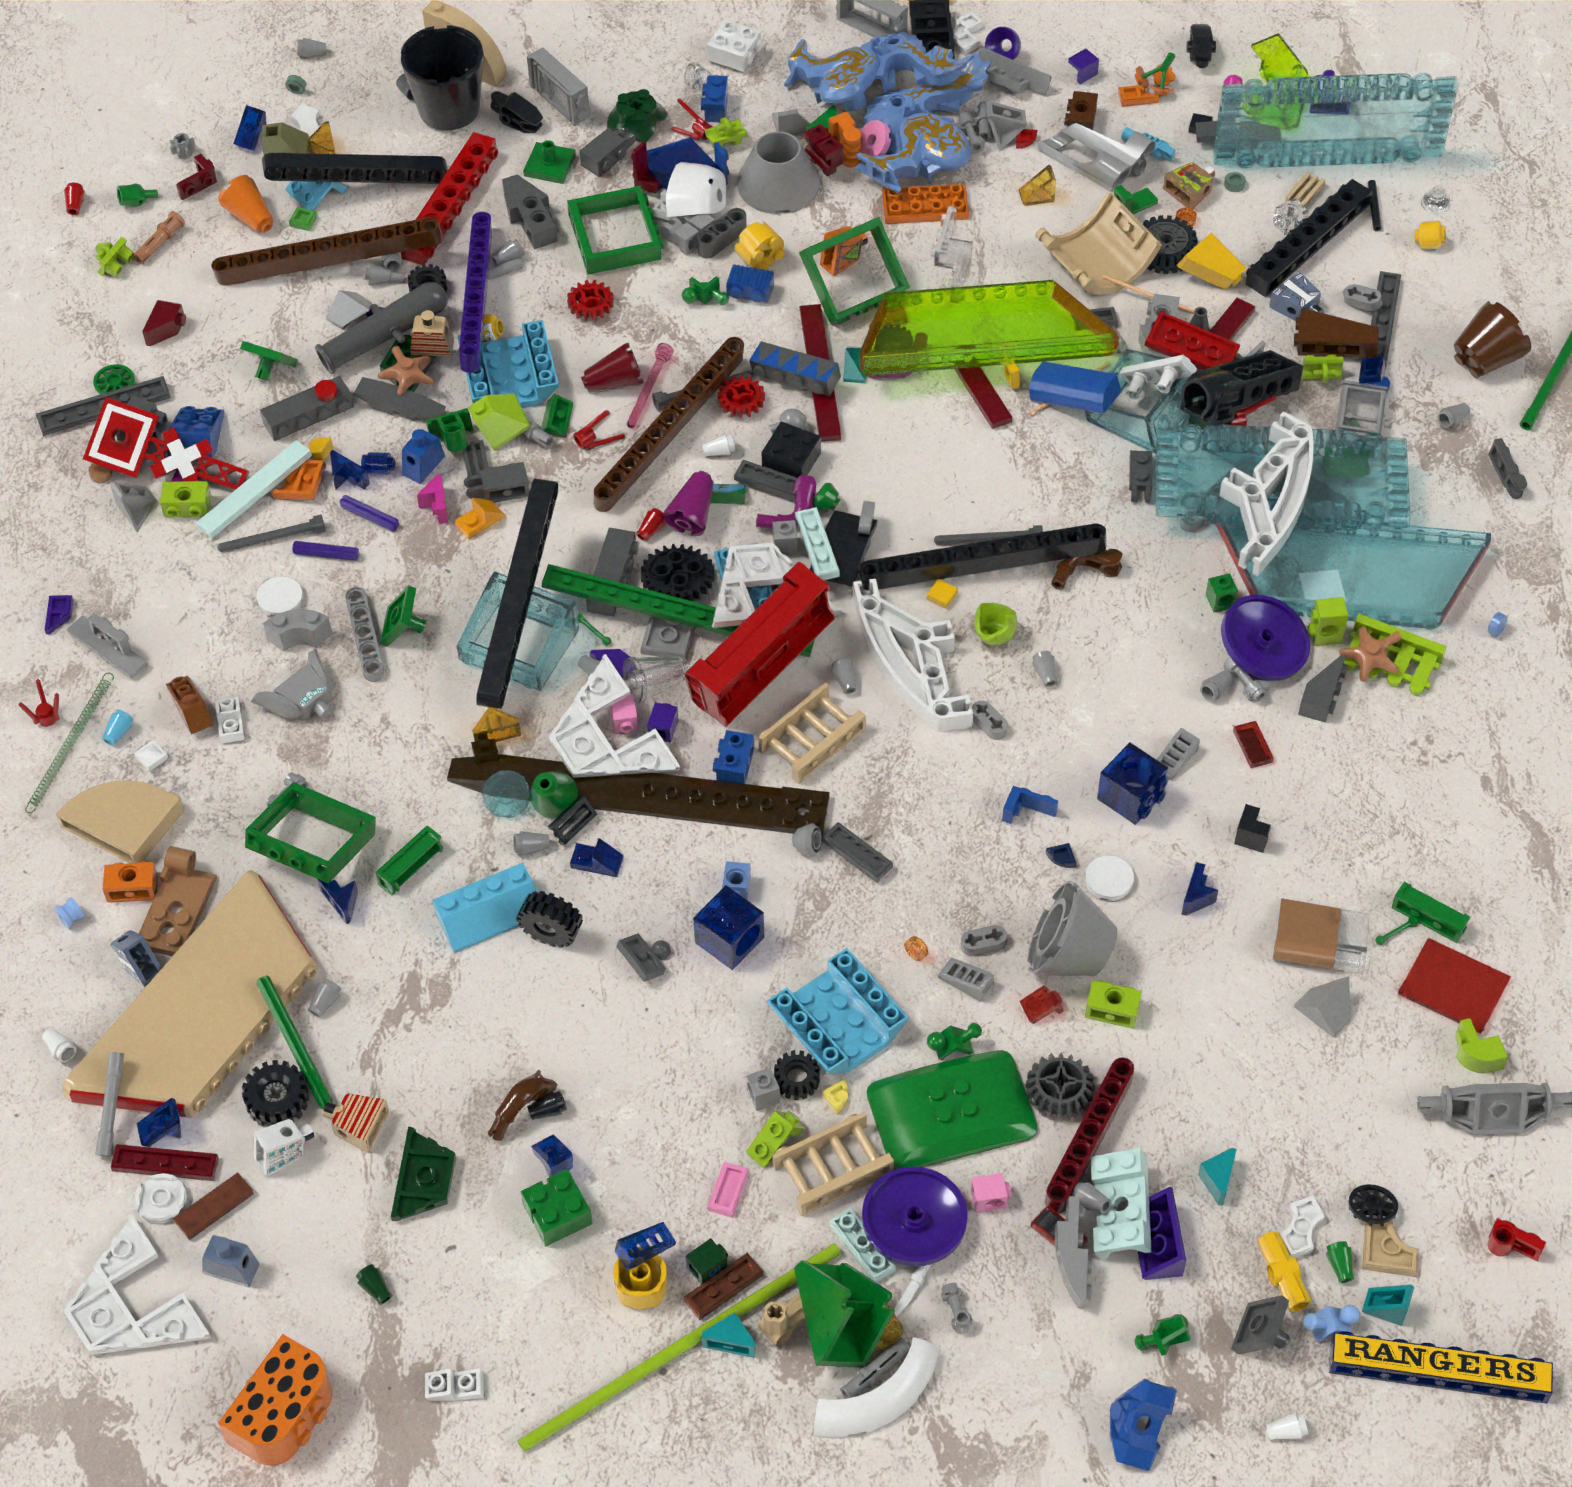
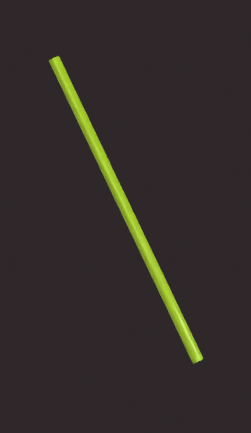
(667, 1354)

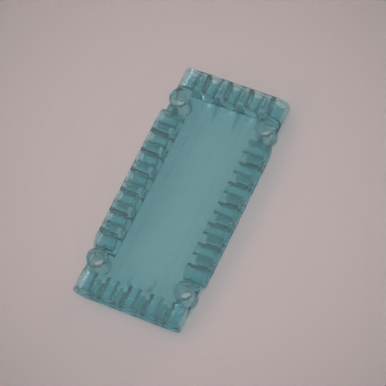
(1334, 120)
(1349, 485)

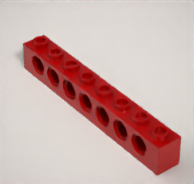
(455, 189)

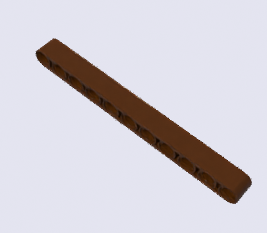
(327, 251)
(730, 356)

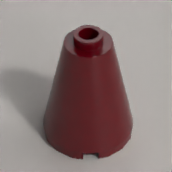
(613, 371)

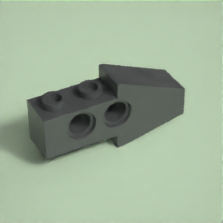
(531, 209)

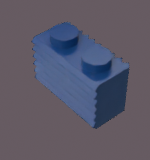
(750, 283)

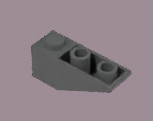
(1320, 691)

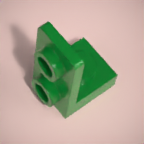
(1137, 201)

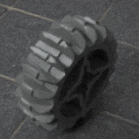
(1079, 1083)

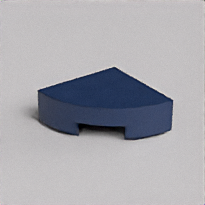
(1061, 855)

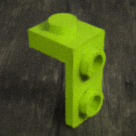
(773, 1136)

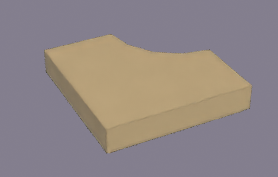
(1386, 1252)

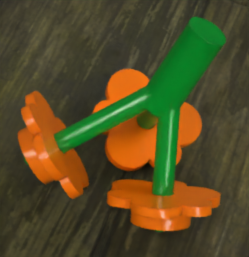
(1162, 76)

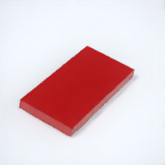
(1178, 337)

